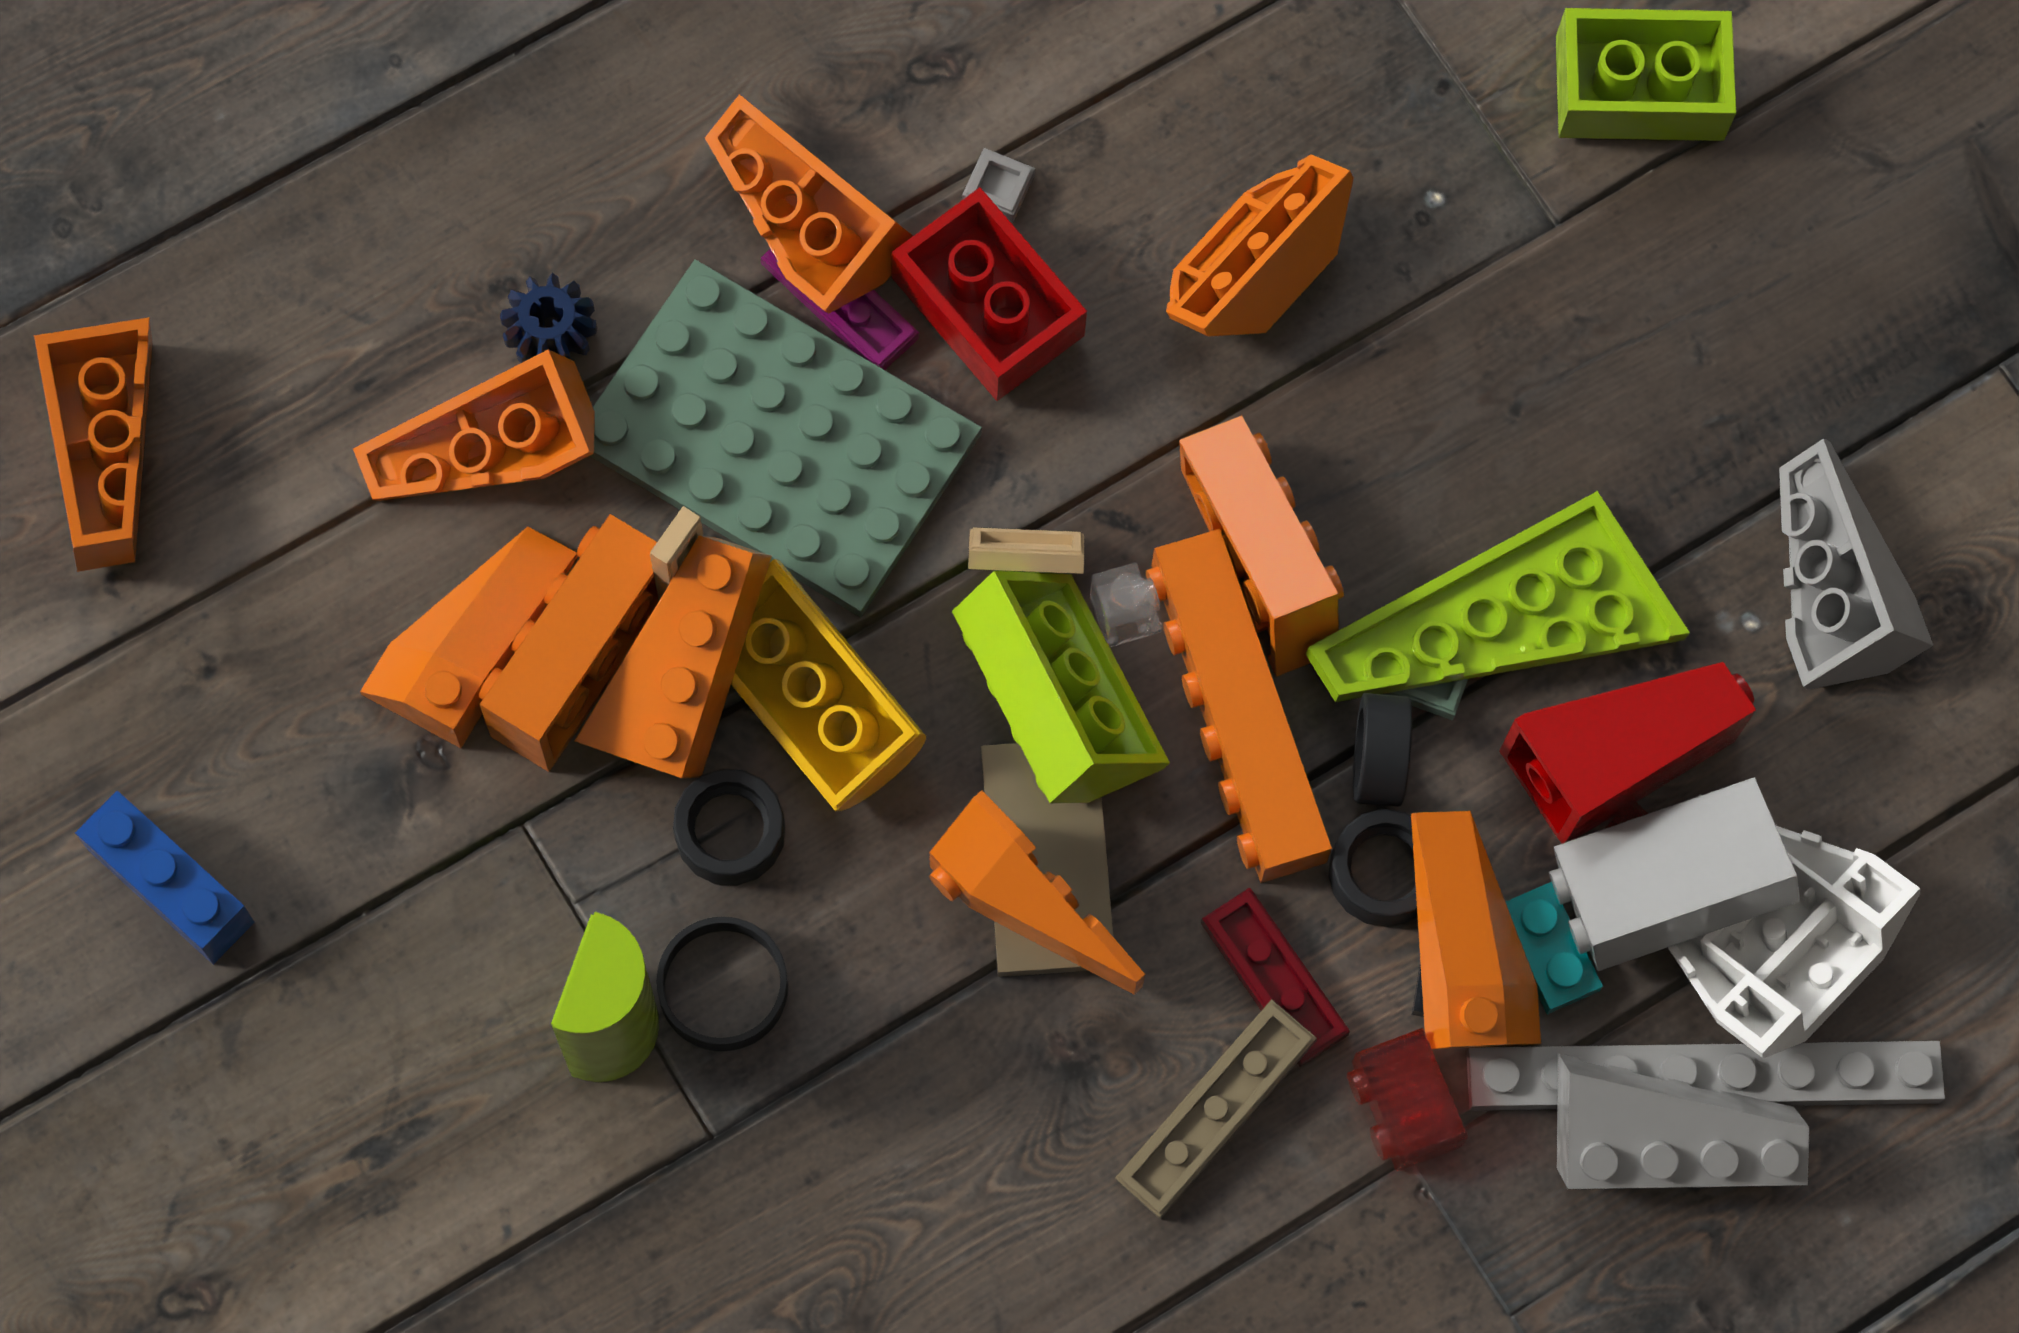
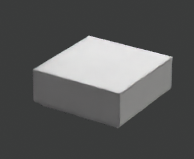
(1002, 180)

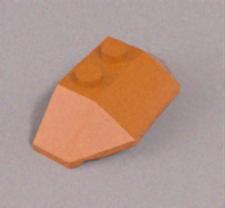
(1263, 251)

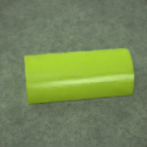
(607, 1005)

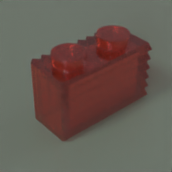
(1407, 1100)

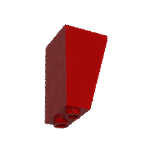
(1621, 745)

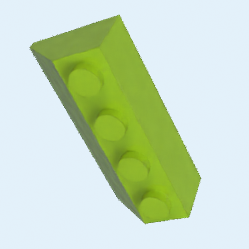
(1058, 685)

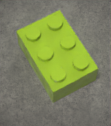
(1645, 74)

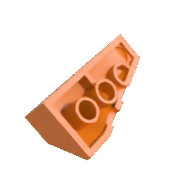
(447, 654)
(997, 875)

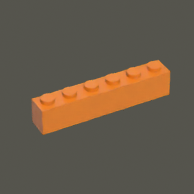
(1239, 706)

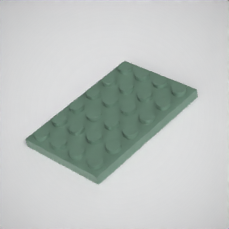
(779, 437)

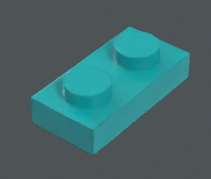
(1545, 934)

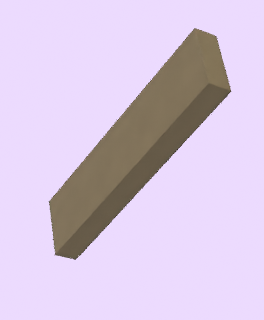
(1216, 1109)

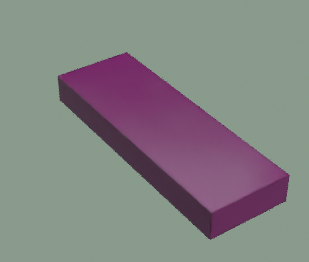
(864, 325)

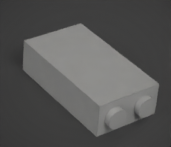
(1674, 875)

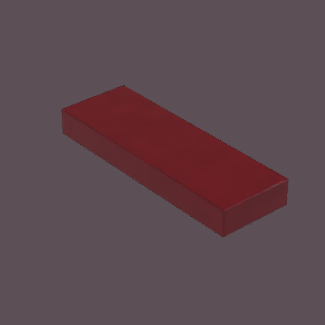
(1273, 969)

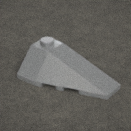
(1847, 591)

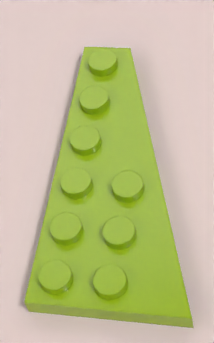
(1529, 602)

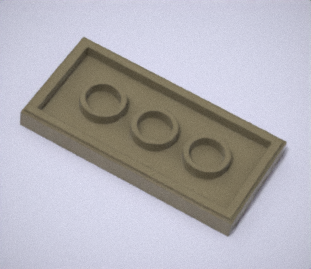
(1067, 844)

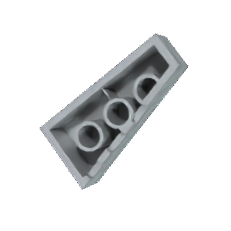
(1668, 1134)

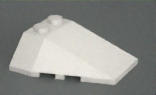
(1793, 967)

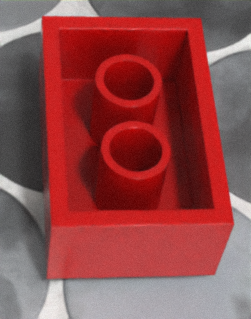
(988, 293)

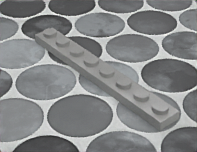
(1793, 1077)

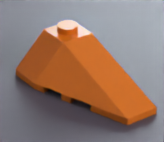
(814, 221)
(490, 435)
(1470, 954)

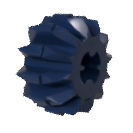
(547, 302)

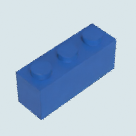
(165, 877)

